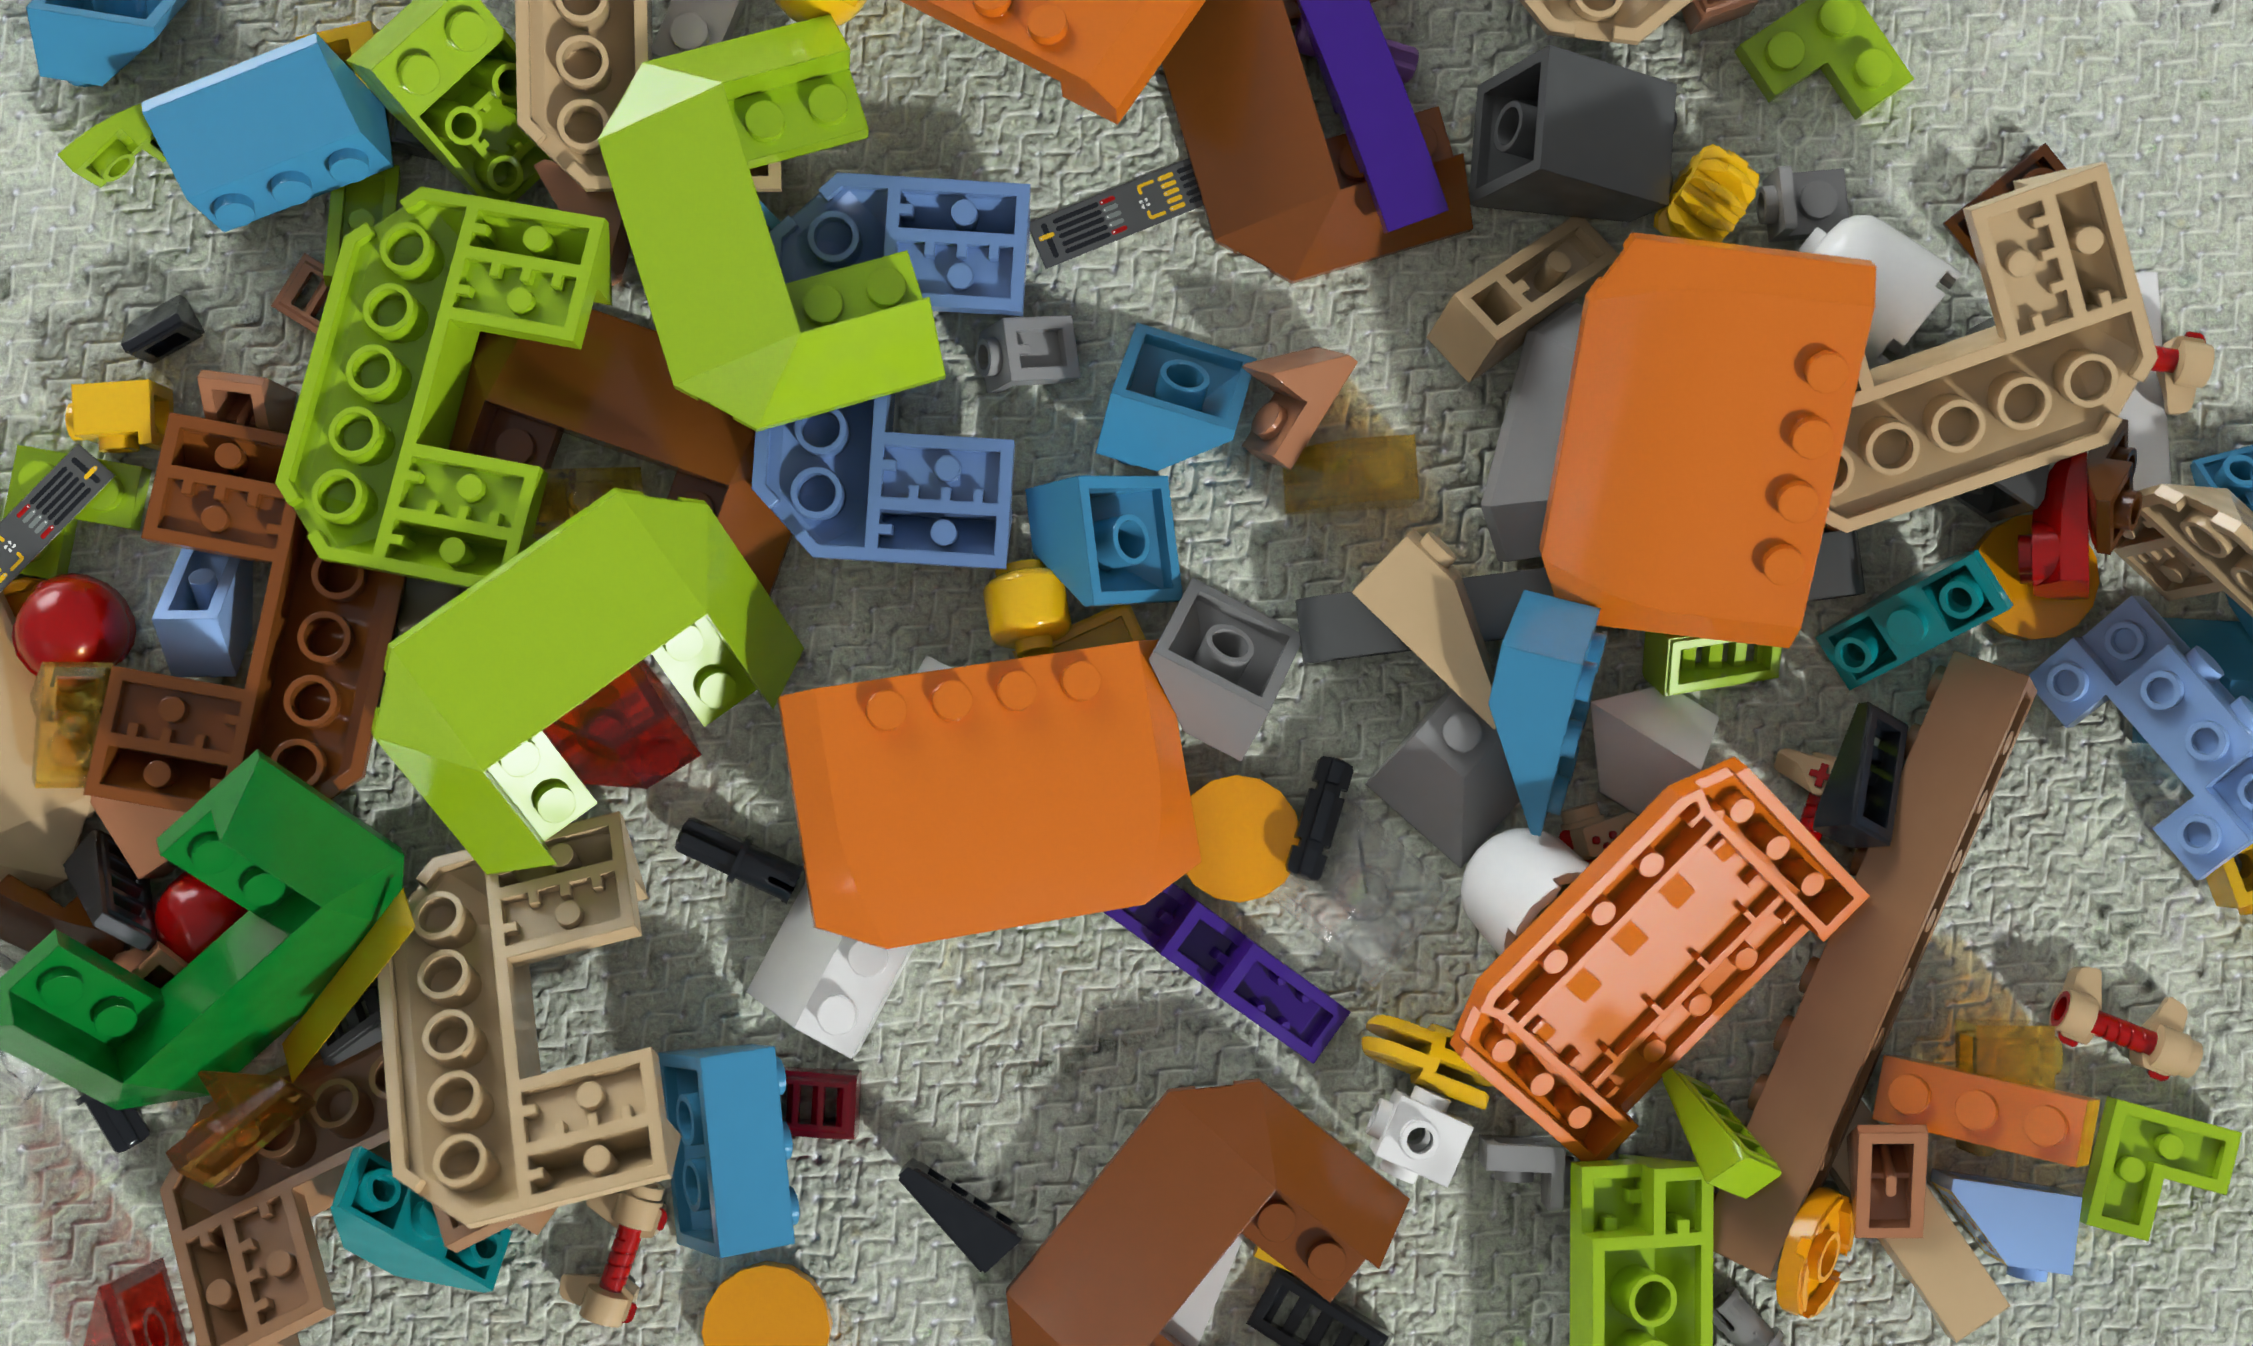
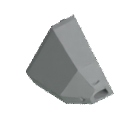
(1529, 437)

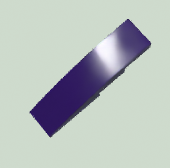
(1374, 110)
(1236, 969)

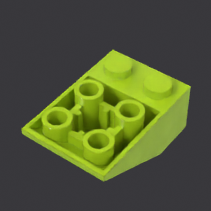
(453, 85)

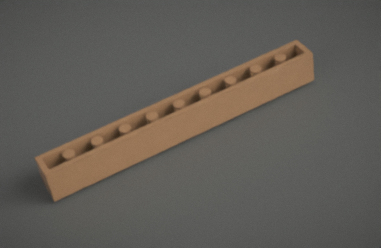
(1874, 954)

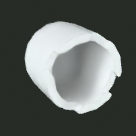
(1903, 278)
(1515, 881)

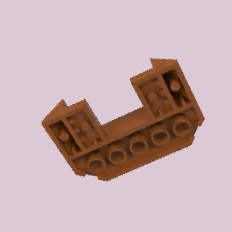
(1263, 158)
(623, 399)
(313, 654)
(1177, 1201)

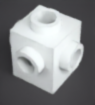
(1434, 1151)

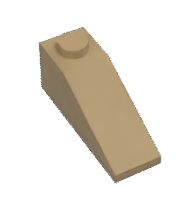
(1497, 309)
(1430, 611)

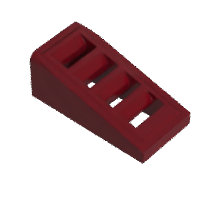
(848, 1102)

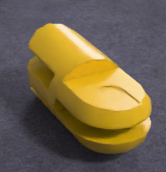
(1421, 1055)

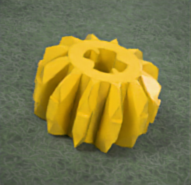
(1708, 196)

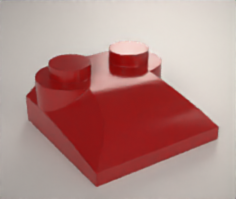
(2058, 549)

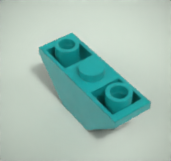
(1914, 618)
(401, 1233)

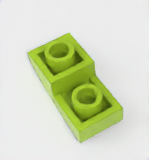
(111, 146)

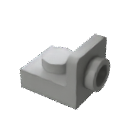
(1801, 202)
(1027, 352)
(1519, 1157)

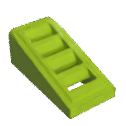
(1673, 668)
(1720, 1142)

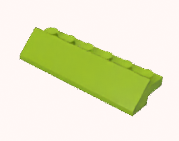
(1640, 1253)

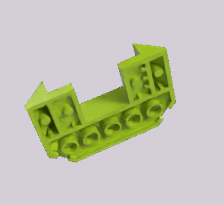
(704, 250)
(391, 370)
(549, 632)

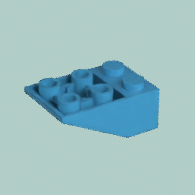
(1545, 697)

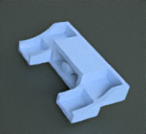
(2179, 710)

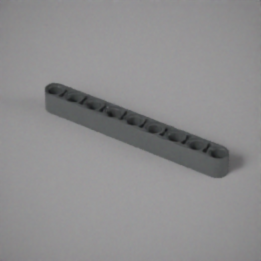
(1344, 628)

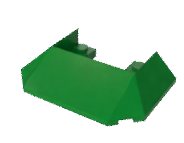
(312, 896)

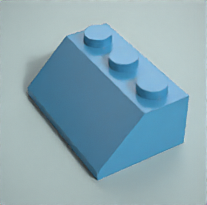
(270, 132)
(732, 1149)

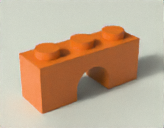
(1987, 1110)

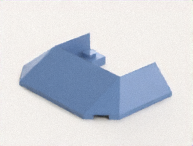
(845, 475)

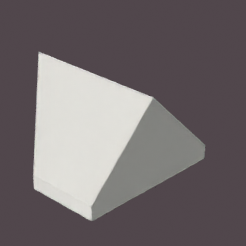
(1648, 744)

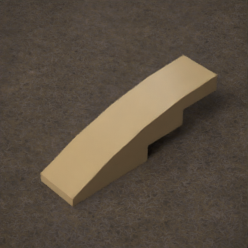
(1939, 1263)

